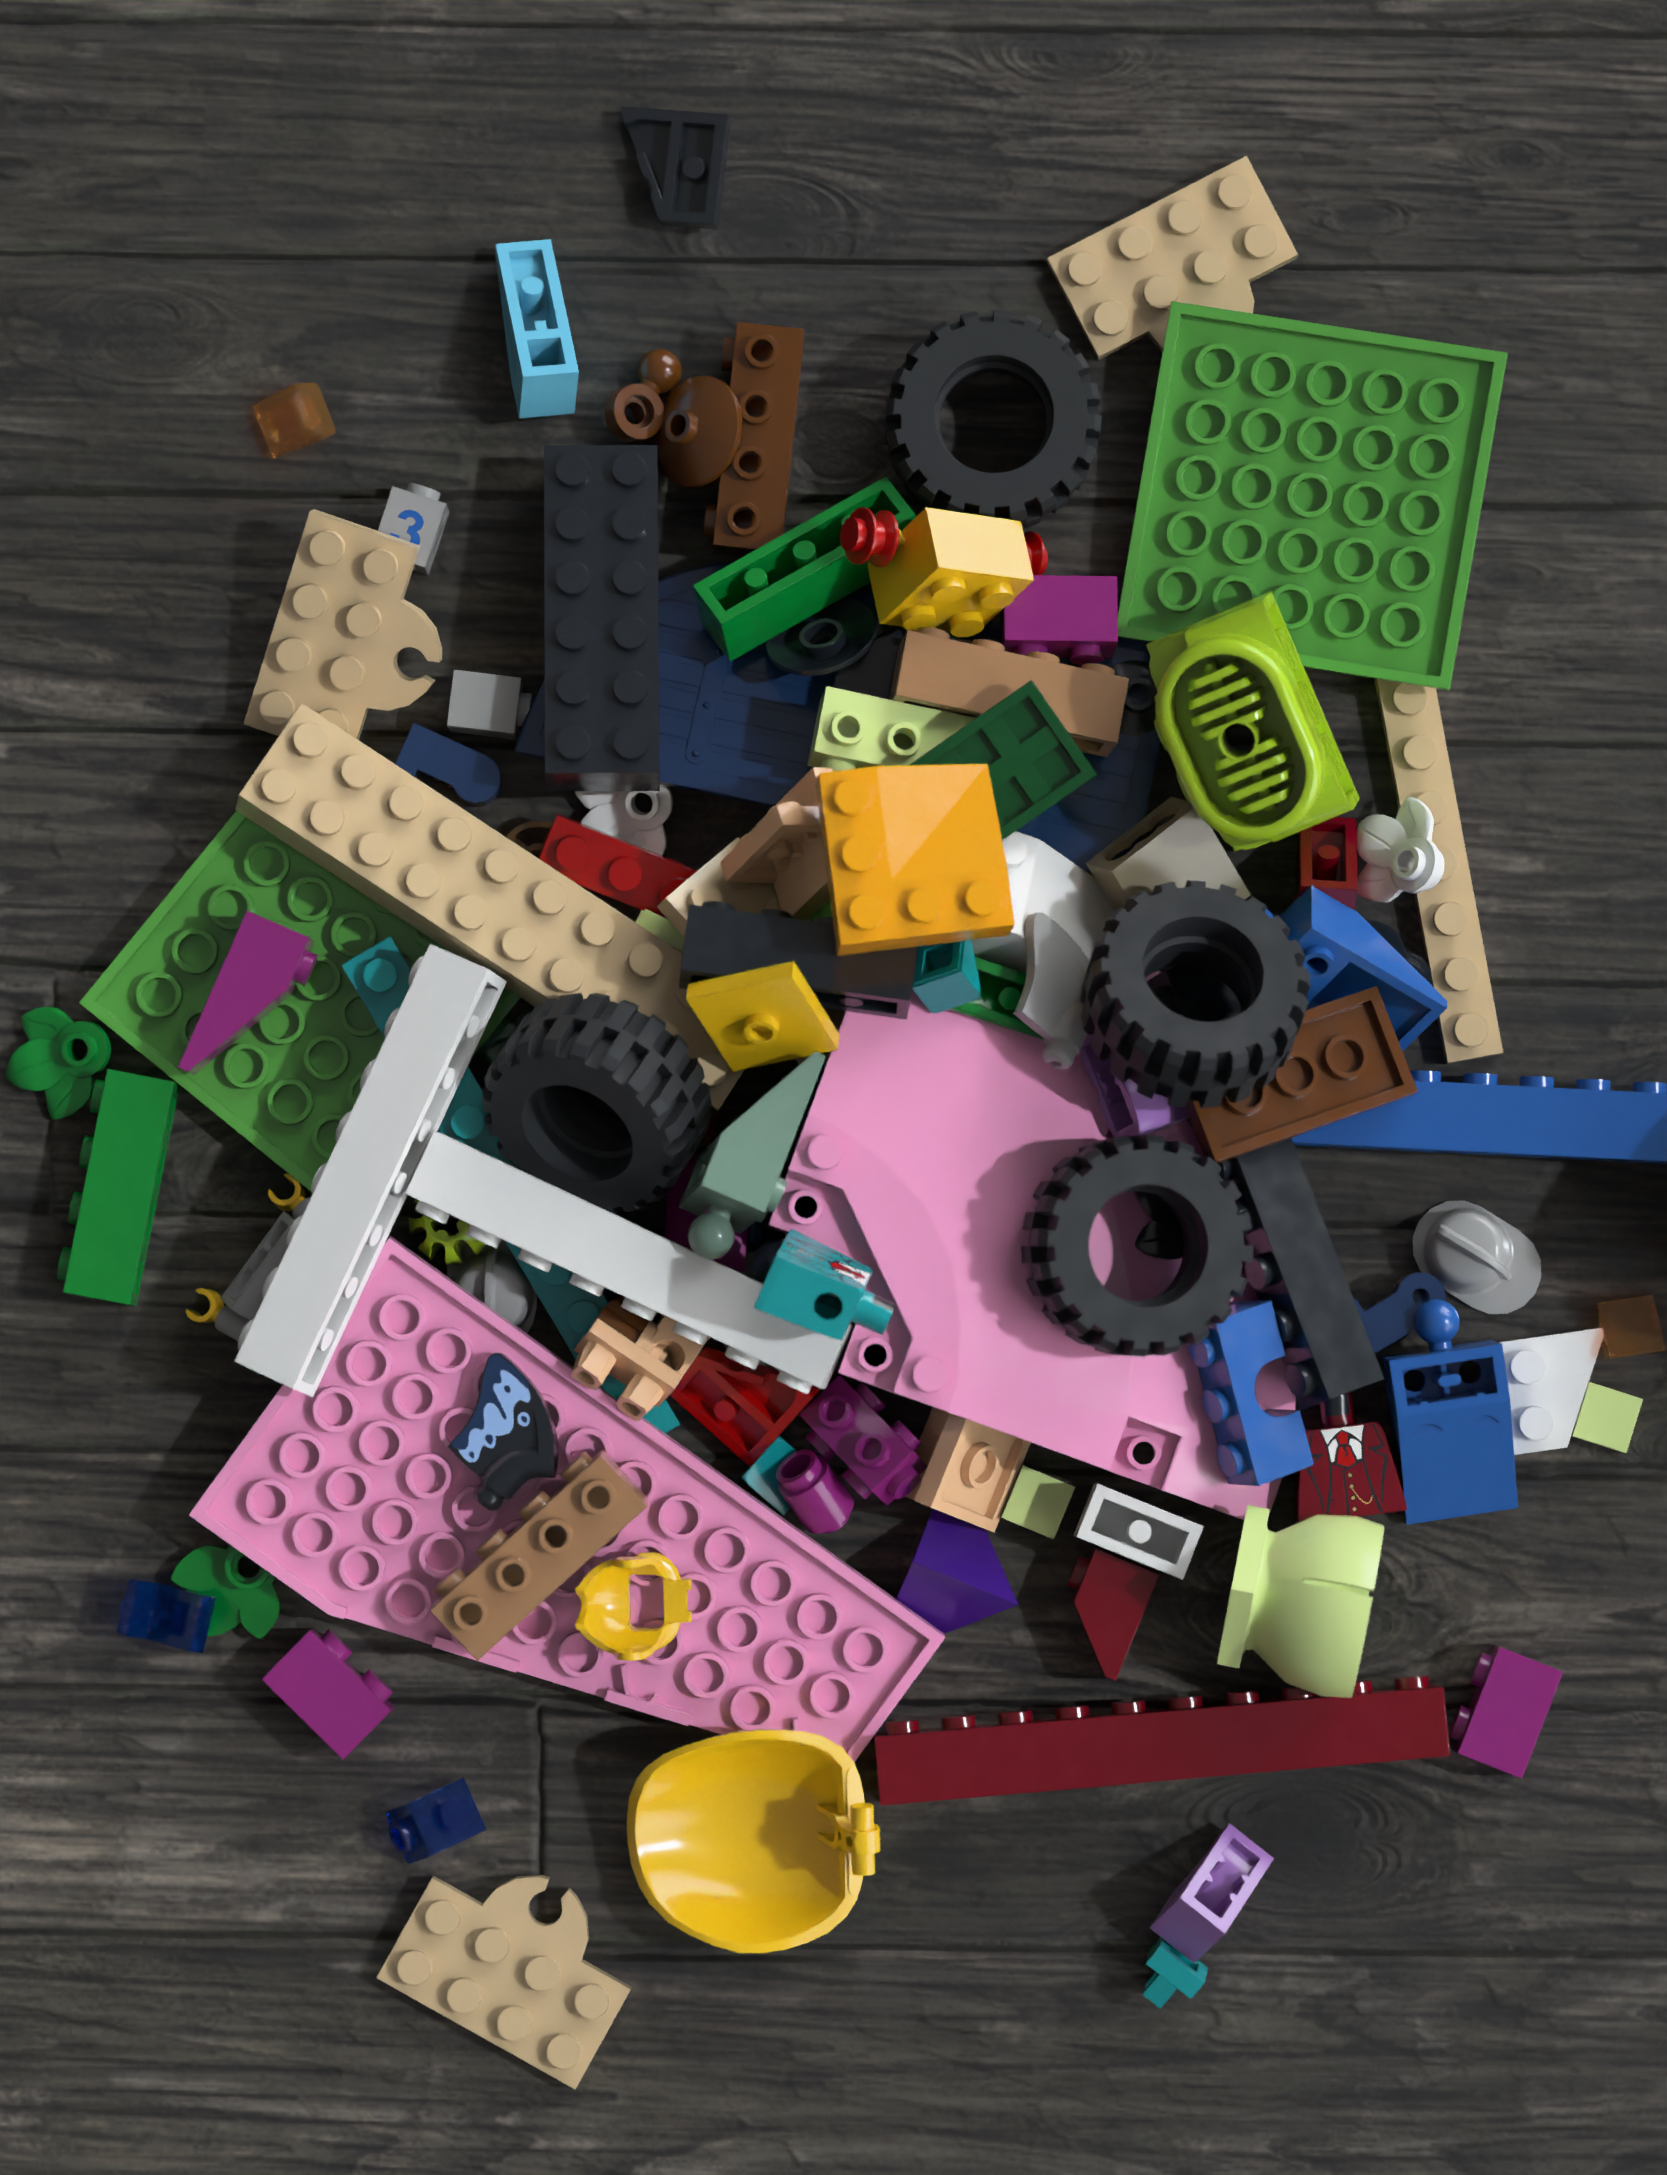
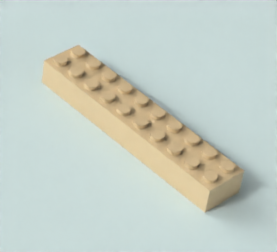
(464, 882)

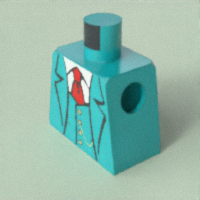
(801, 1285)

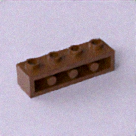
(756, 483)

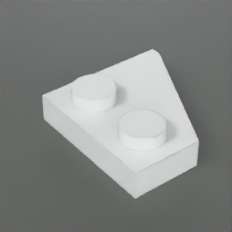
(1548, 1386)

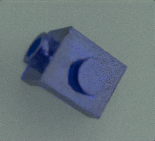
(166, 1615)
(434, 1822)

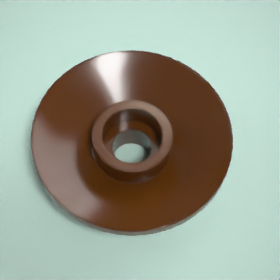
(698, 431)

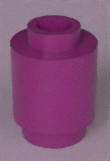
(814, 1492)

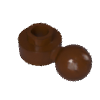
(658, 374)

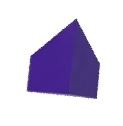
(955, 1575)

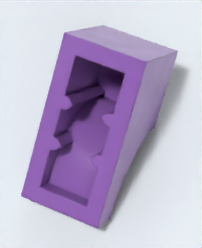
(1212, 1894)

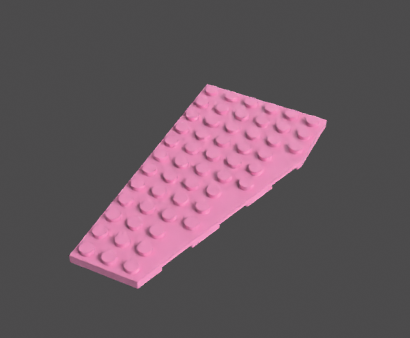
(373, 1510)

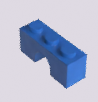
(1251, 1442)

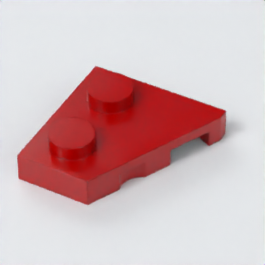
(739, 1403)

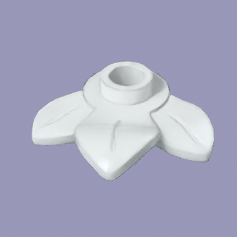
(618, 816)
(1398, 853)

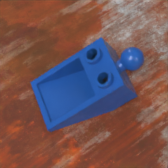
(1351, 956)
(1451, 1433)

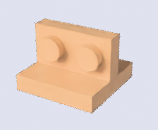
(786, 851)
(967, 1468)

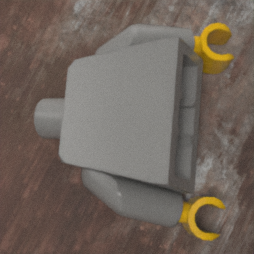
(245, 1292)

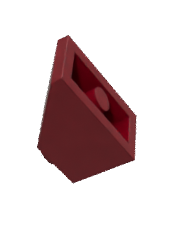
(1328, 860)
(1110, 1604)

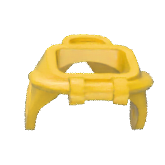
(606, 1606)

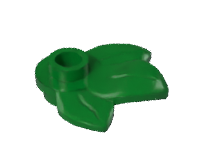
(51, 1063)
(238, 1597)

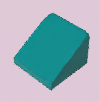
(946, 975)
(763, 1473)

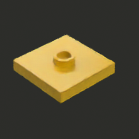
(763, 1016)

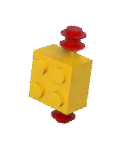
(943, 566)

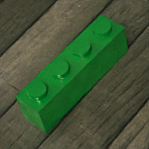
(790, 575)
(120, 1187)

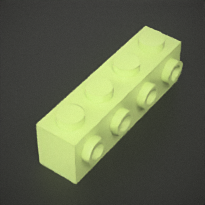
(875, 731)

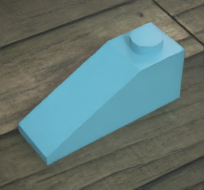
(536, 329)

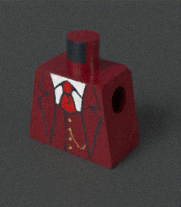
(1350, 1467)

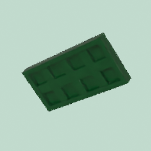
(1026, 753)

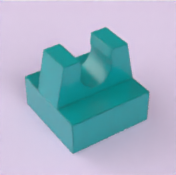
(1171, 1973)

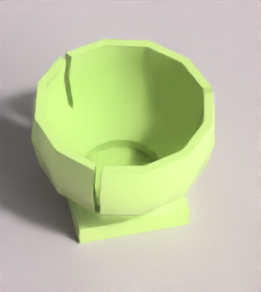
(1303, 1598)

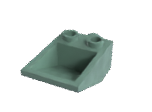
(741, 1169)

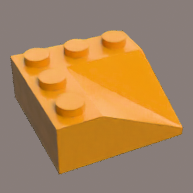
(913, 856)

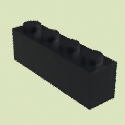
(733, 942)

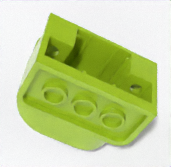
(1250, 674)

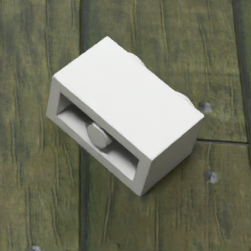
(1138, 1531)

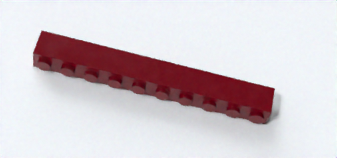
(1159, 1743)

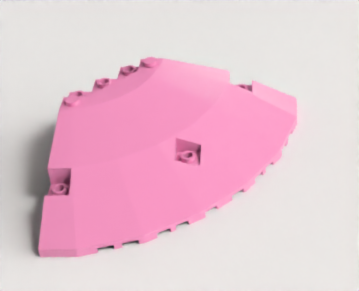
(925, 1175)

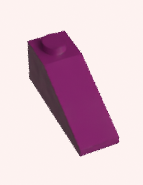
(254, 980)

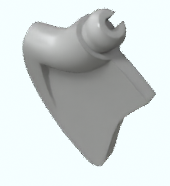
(1053, 989)

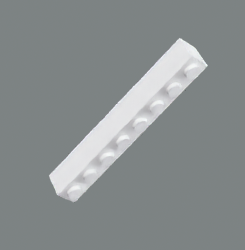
(369, 1170)
(617, 1256)

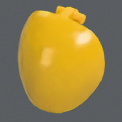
(752, 1838)

